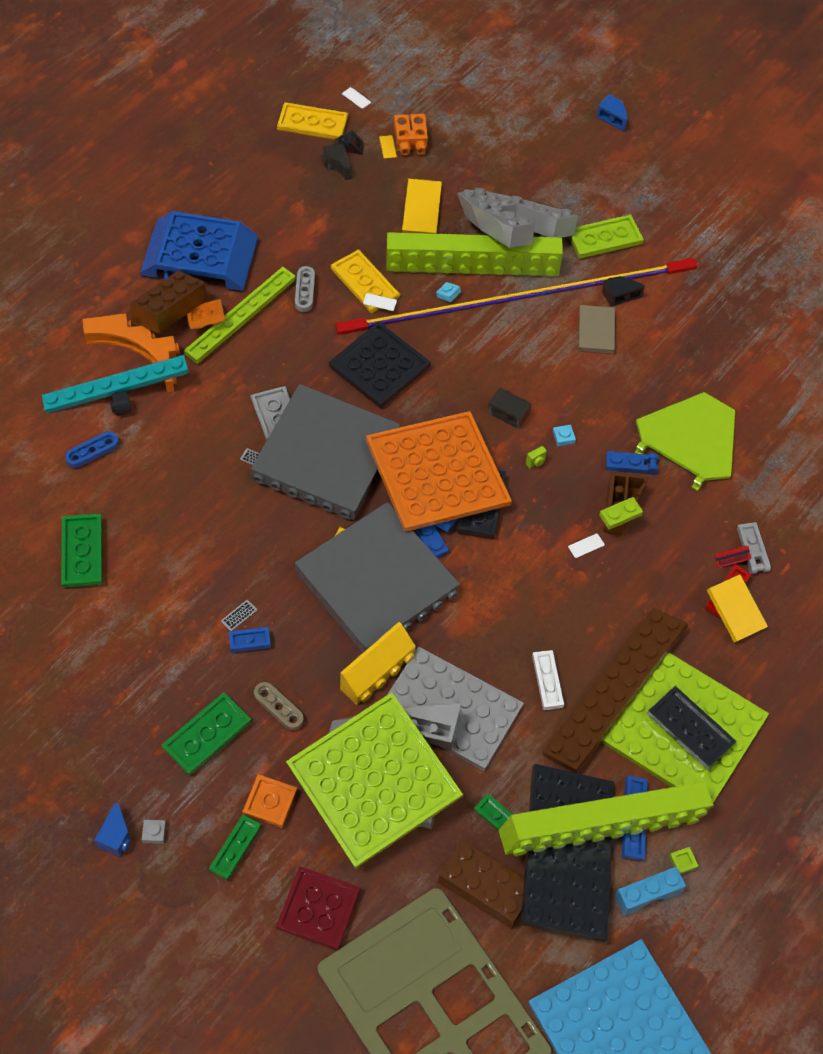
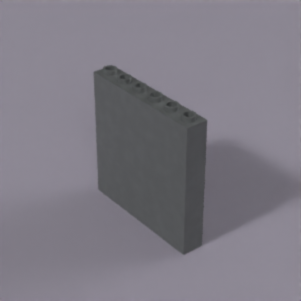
(321, 452)
(376, 577)

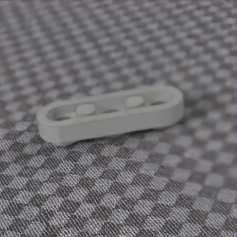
(304, 289)

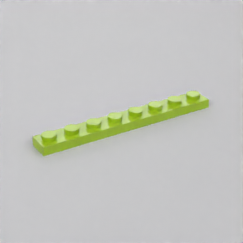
(240, 315)

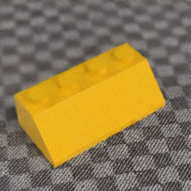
(377, 664)

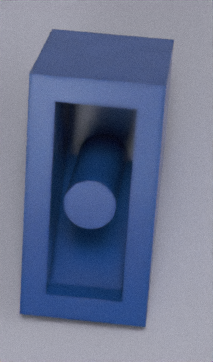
(613, 112)
(114, 834)

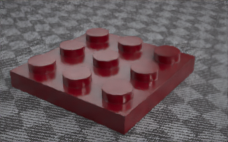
(318, 908)

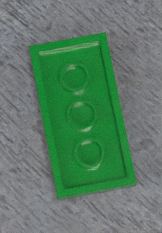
(81, 550)
(206, 734)

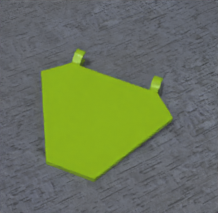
(693, 435)

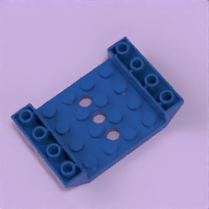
(224, 253)

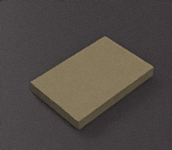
(596, 329)

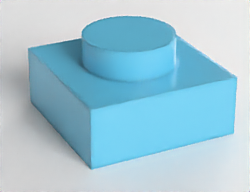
(448, 292)
(564, 435)

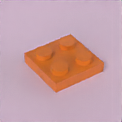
(206, 314)
(270, 801)

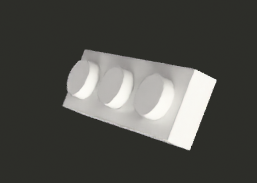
(548, 680)

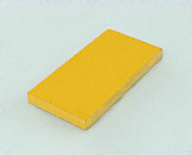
(312, 121)
(422, 206)
(363, 278)

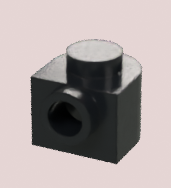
(120, 403)

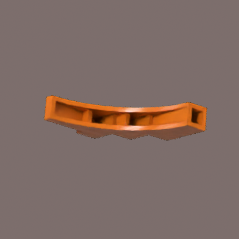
(119, 332)

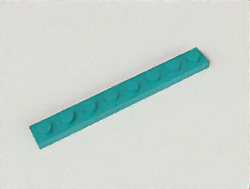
(115, 383)

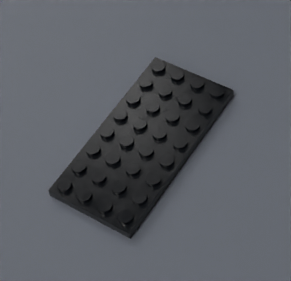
(568, 885)

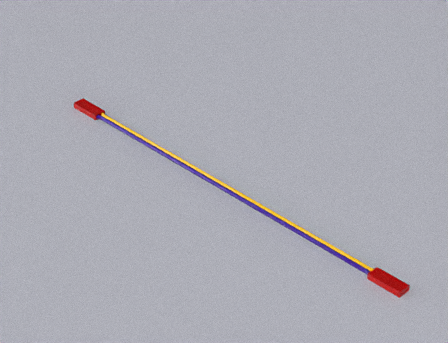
(361, 324)

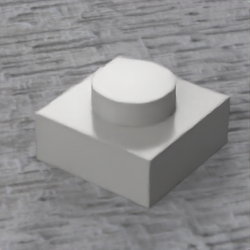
(153, 831)

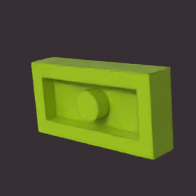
(621, 513)

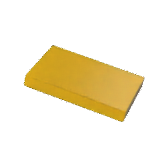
(737, 608)

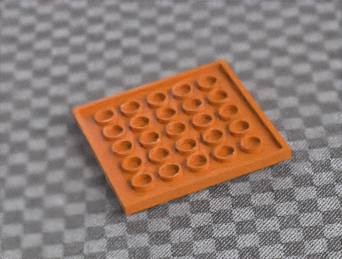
(437, 471)

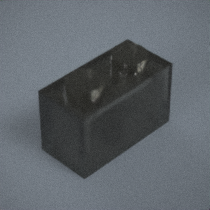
(509, 408)

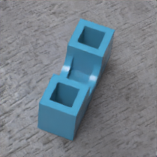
(659, 886)

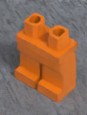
(410, 135)

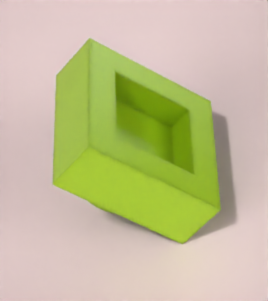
(536, 457)
(684, 860)

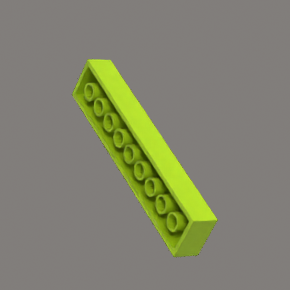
(471, 255)
(604, 818)

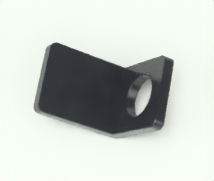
(349, 140)

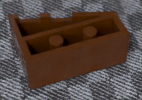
(621, 488)

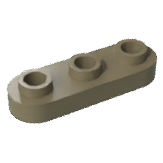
(276, 699)

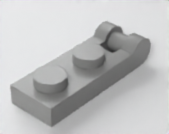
(751, 537)

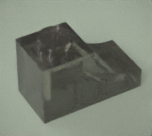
(337, 160)

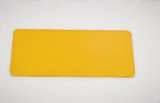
(388, 146)

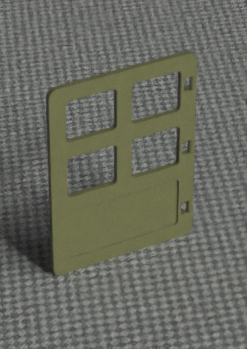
(404, 963)

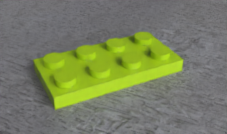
(606, 236)

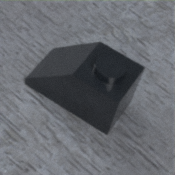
(621, 290)

